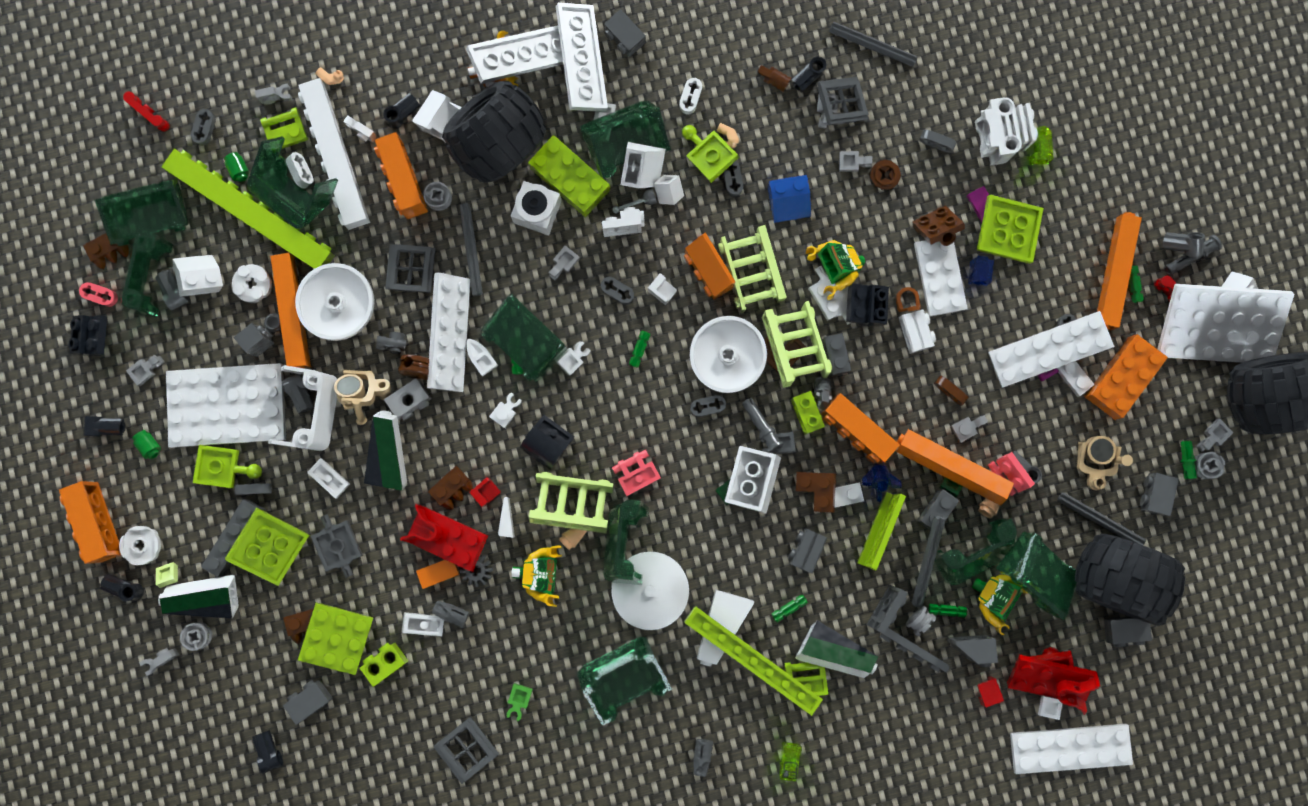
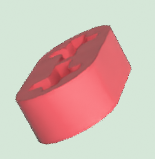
(97, 297)

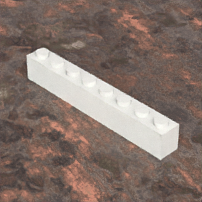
(334, 153)

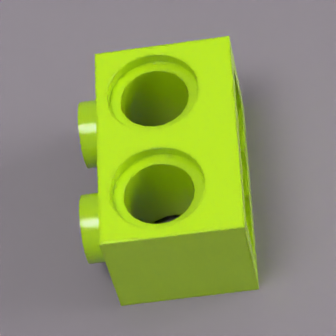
(807, 412)
(386, 667)

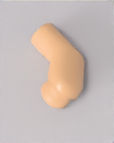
(330, 79)
(731, 134)

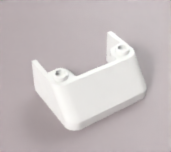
(320, 433)

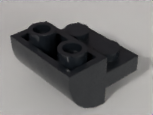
(867, 304)
(88, 335)
(546, 442)

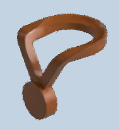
(899, 304)

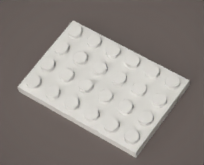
(1224, 323)
(225, 405)

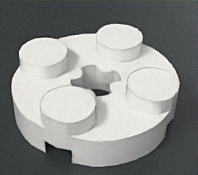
(243, 276)
(151, 547)

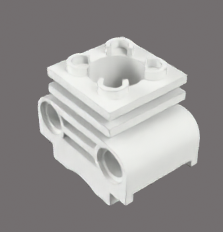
(1005, 130)

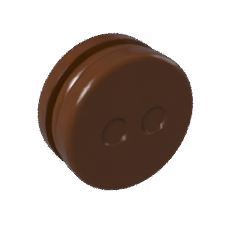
(414, 366)

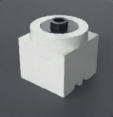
(536, 207)

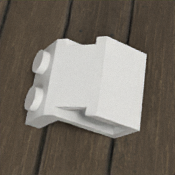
(435, 114)

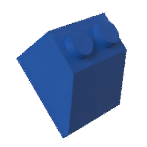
(790, 198)

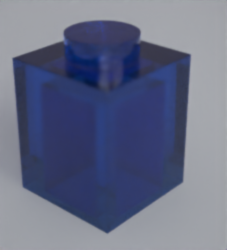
(981, 271)

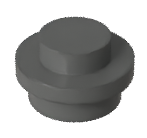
(272, 322)

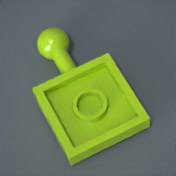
(711, 155)
(219, 466)

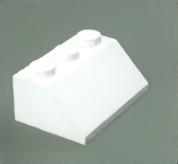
(753, 479)

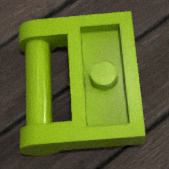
(293, 133)
(815, 683)

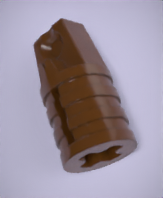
(775, 77)

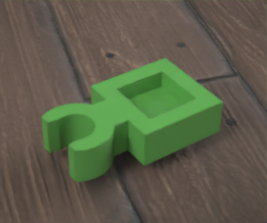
(519, 698)

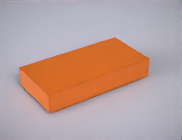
(437, 573)

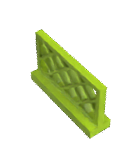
(881, 530)

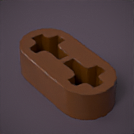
(951, 390)

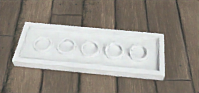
(516, 54)
(581, 57)
(448, 332)
(1051, 349)
(1071, 748)

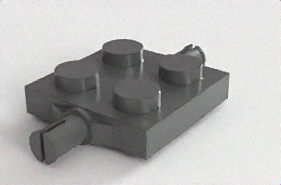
(336, 545)

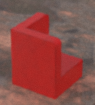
(485, 492)
(989, 692)

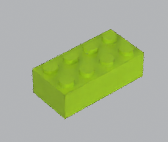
(569, 176)

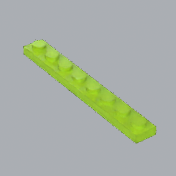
(753, 660)

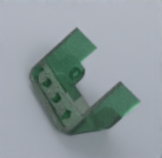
(282, 194)

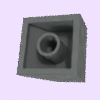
(978, 648)

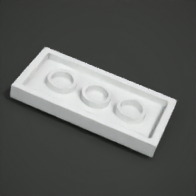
(940, 278)

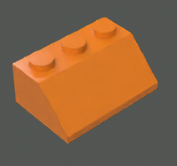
(709, 267)

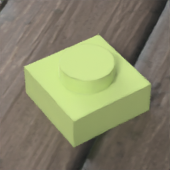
(166, 575)

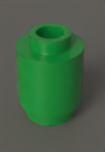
(236, 167)
(146, 445)

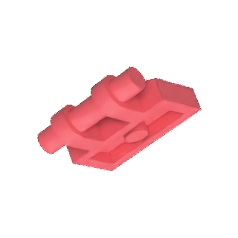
(1014, 471)
(638, 478)

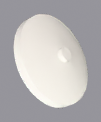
(334, 301)
(728, 354)
(660, 596)

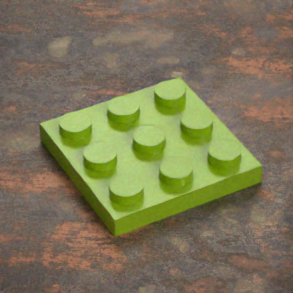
(1010, 229)
(267, 546)
(335, 638)

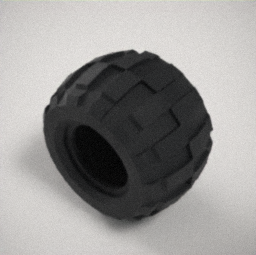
(494, 132)
(1270, 394)
(1130, 579)

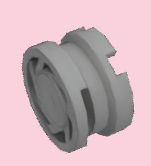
(437, 196)
(1209, 465)
(920, 620)
(196, 636)

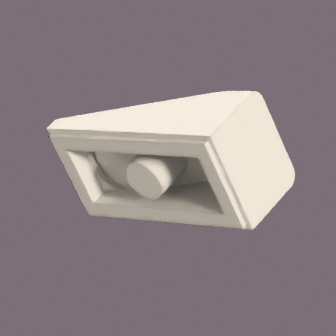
(506, 523)
(422, 624)

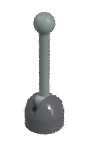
(648, 198)

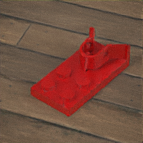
(446, 538)
(1055, 680)

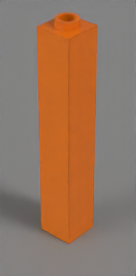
(1118, 269)
(291, 327)
(954, 467)

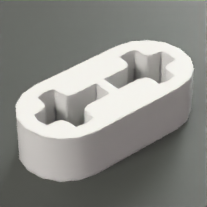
(694, 97)
(299, 170)

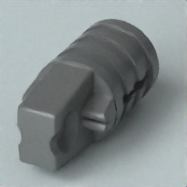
(822, 392)
(451, 613)
(702, 756)

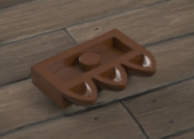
(100, 248)
(450, 487)
(296, 624)

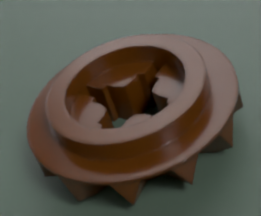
(885, 166)

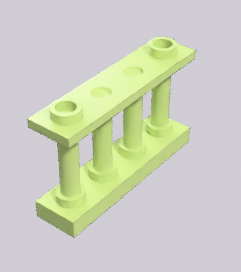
(771, 273)
(783, 356)
(559, 517)

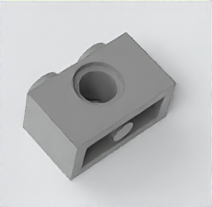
(397, 404)

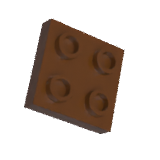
(939, 226)

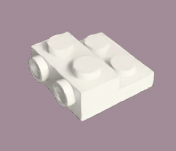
(630, 223)

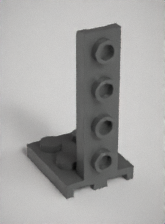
(886, 615)

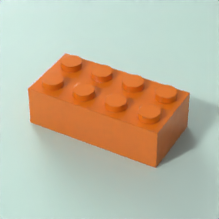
(400, 175)
(1126, 377)
(859, 429)
(90, 522)

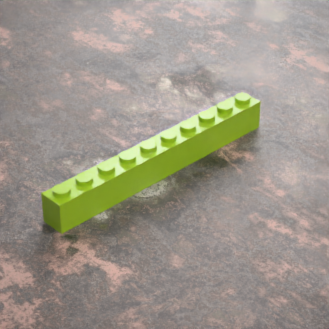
(246, 210)

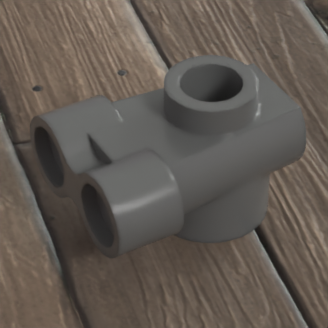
(394, 343)

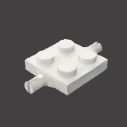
(833, 307)

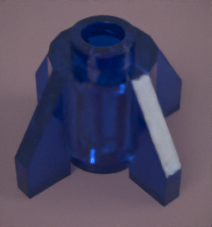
(880, 480)

